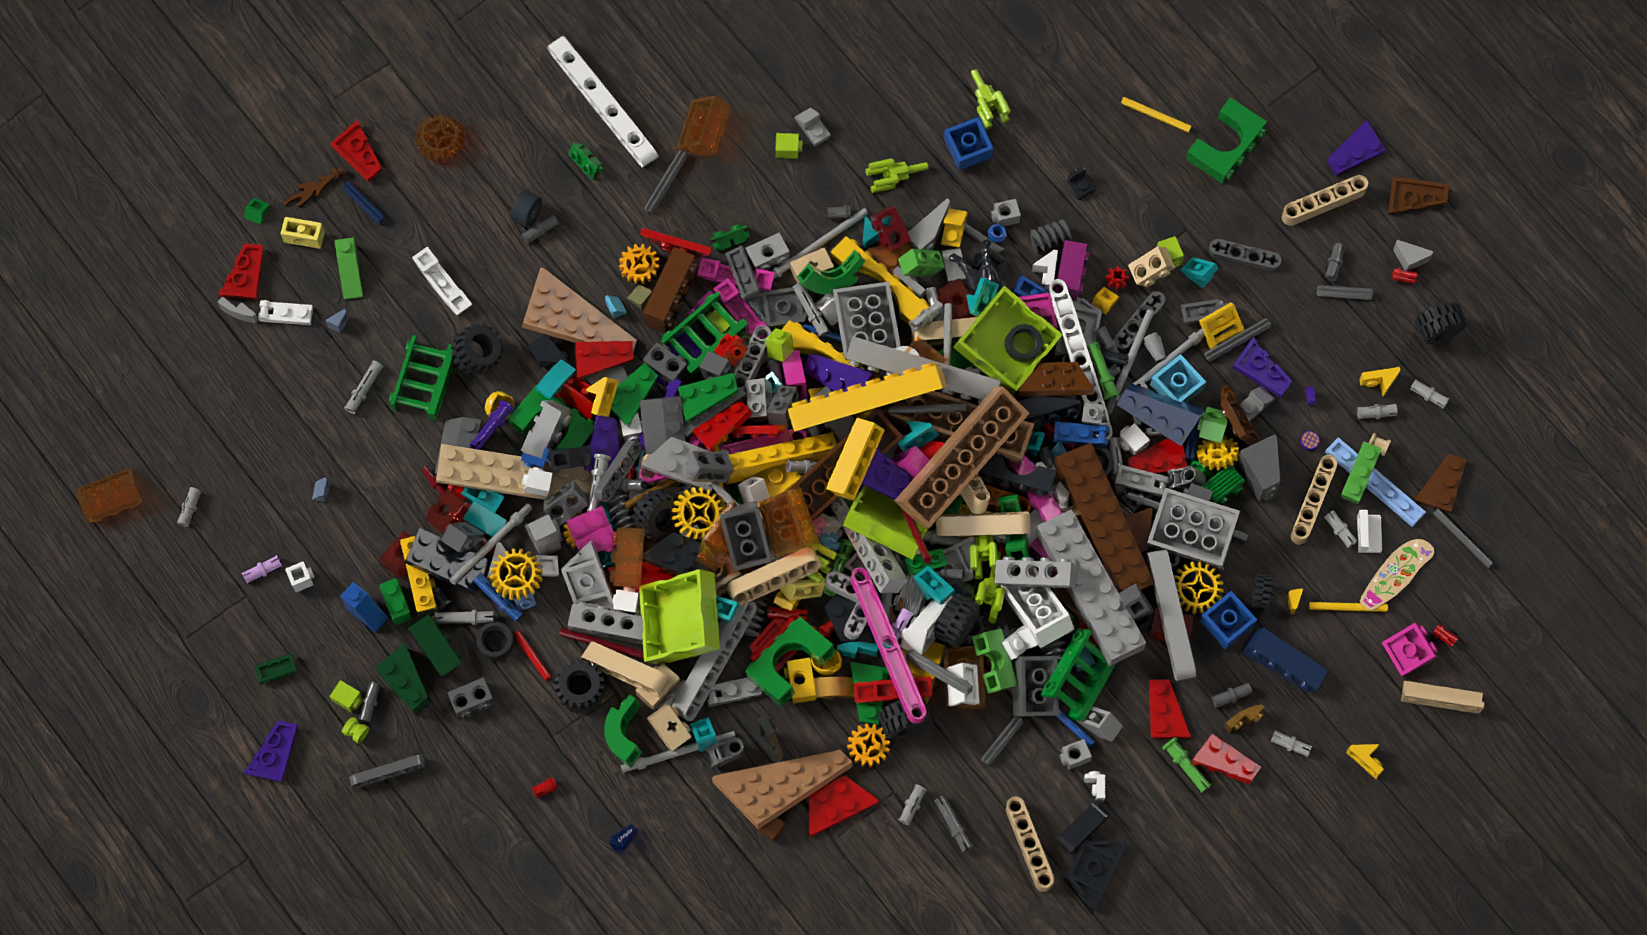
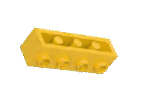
(855, 459)

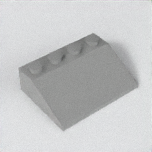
(866, 314)
(1193, 528)

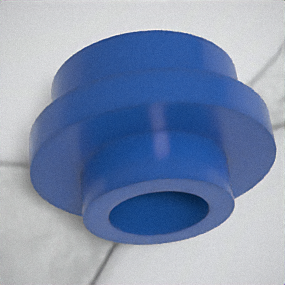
(997, 229)

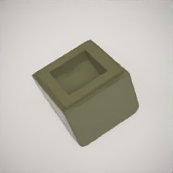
(640, 296)

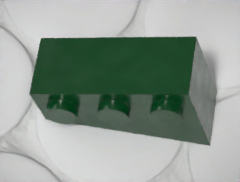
(435, 645)
(402, 677)

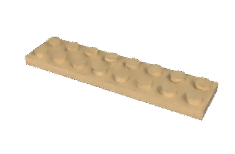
(500, 472)

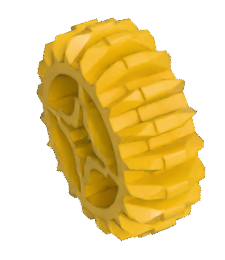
(704, 519)
(527, 562)
(1205, 588)

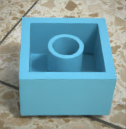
(1178, 381)

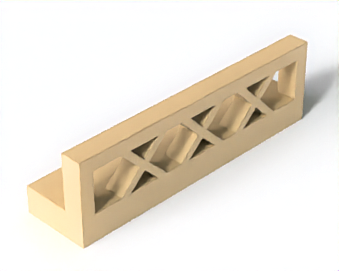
(1442, 697)

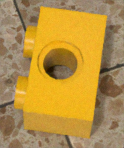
(803, 669)

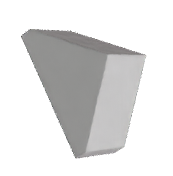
(1411, 255)

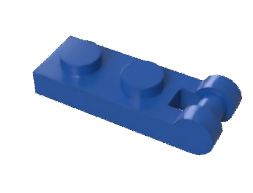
(1080, 434)

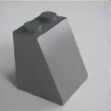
(1261, 467)

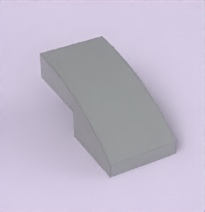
(952, 270)
(240, 312)

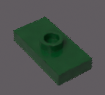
(276, 669)

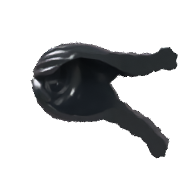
(986, 270)

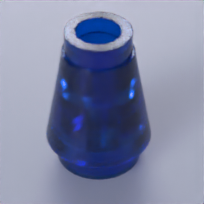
(623, 838)

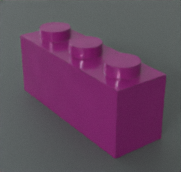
(1072, 268)

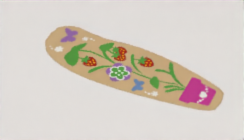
(1396, 572)

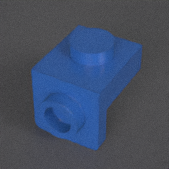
(531, 461)

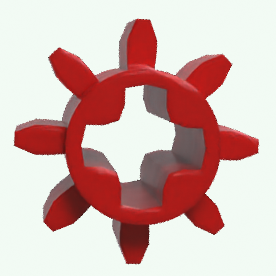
(1117, 283)

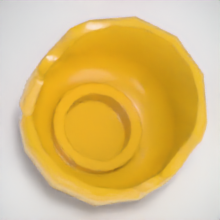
(494, 399)
(830, 666)

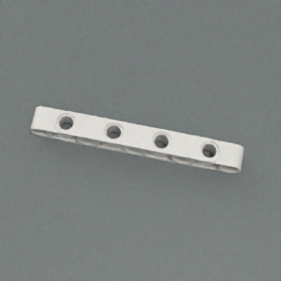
(602, 101)
(1076, 344)

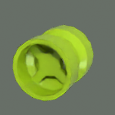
(355, 730)

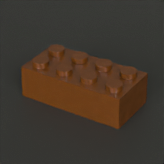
(670, 290)

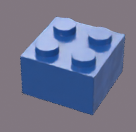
(968, 143)
(1228, 620)

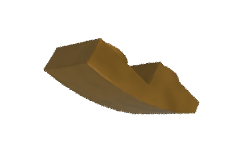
(834, 687)
(1248, 715)

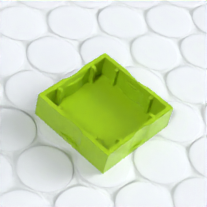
(986, 337)
(882, 522)
(679, 617)

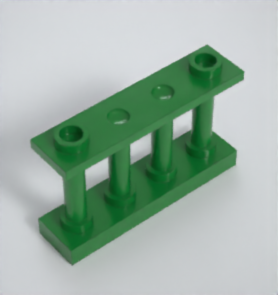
(736, 328)
(437, 390)
(1090, 690)

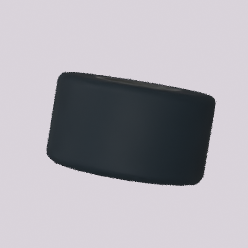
(526, 208)

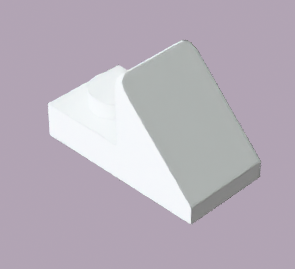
(1047, 267)
(1019, 642)

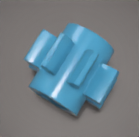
(830, 541)

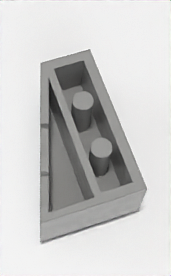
(547, 428)
(545, 535)

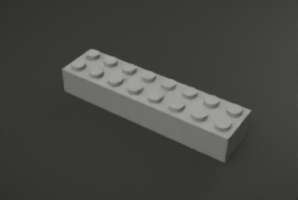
(891, 360)
(1094, 591)

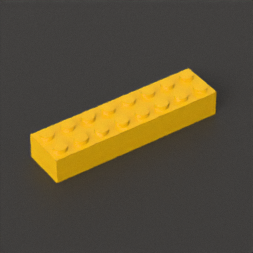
(867, 397)

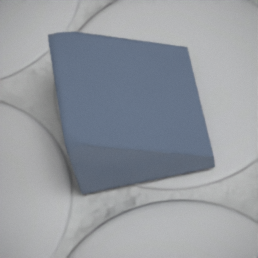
(338, 321)
(321, 490)

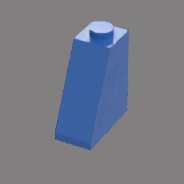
(363, 607)

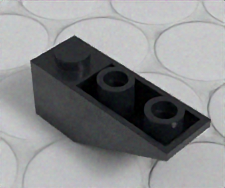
(1049, 409)

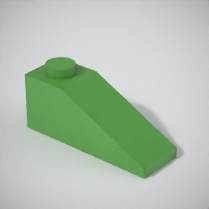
(349, 268)

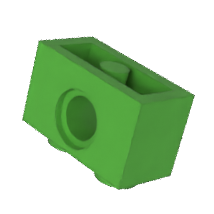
(921, 263)
(1212, 425)

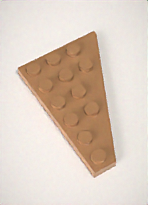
(566, 315)
(774, 788)

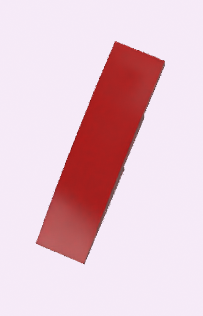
(885, 690)

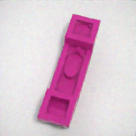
(717, 272)
(737, 306)

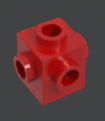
(731, 349)

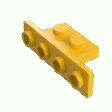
(420, 582)

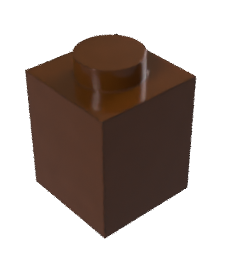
(772, 829)

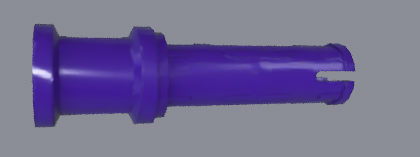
(496, 420)

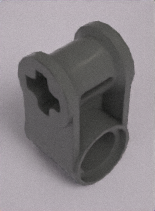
(1183, 477)
(724, 753)

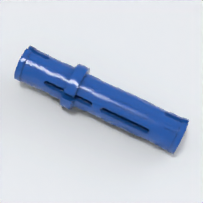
(504, 603)

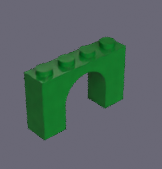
(1221, 164)
(523, 420)
(797, 637)

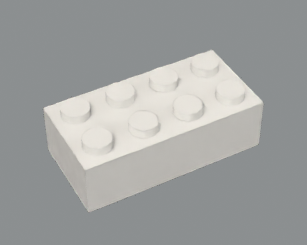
(1039, 612)

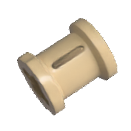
(1379, 442)

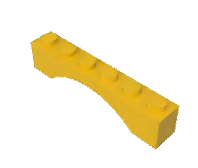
(906, 300)
(810, 343)
(755, 460)

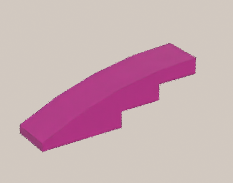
(1046, 506)

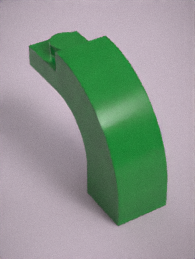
(826, 281)
(1016, 544)
(616, 731)

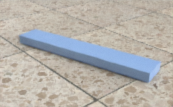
(1378, 484)

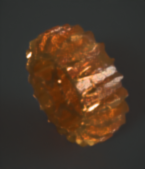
(454, 142)

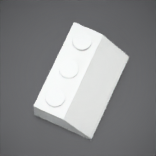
(921, 629)

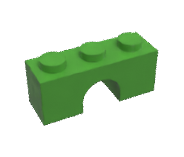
(1360, 472)
(1001, 674)

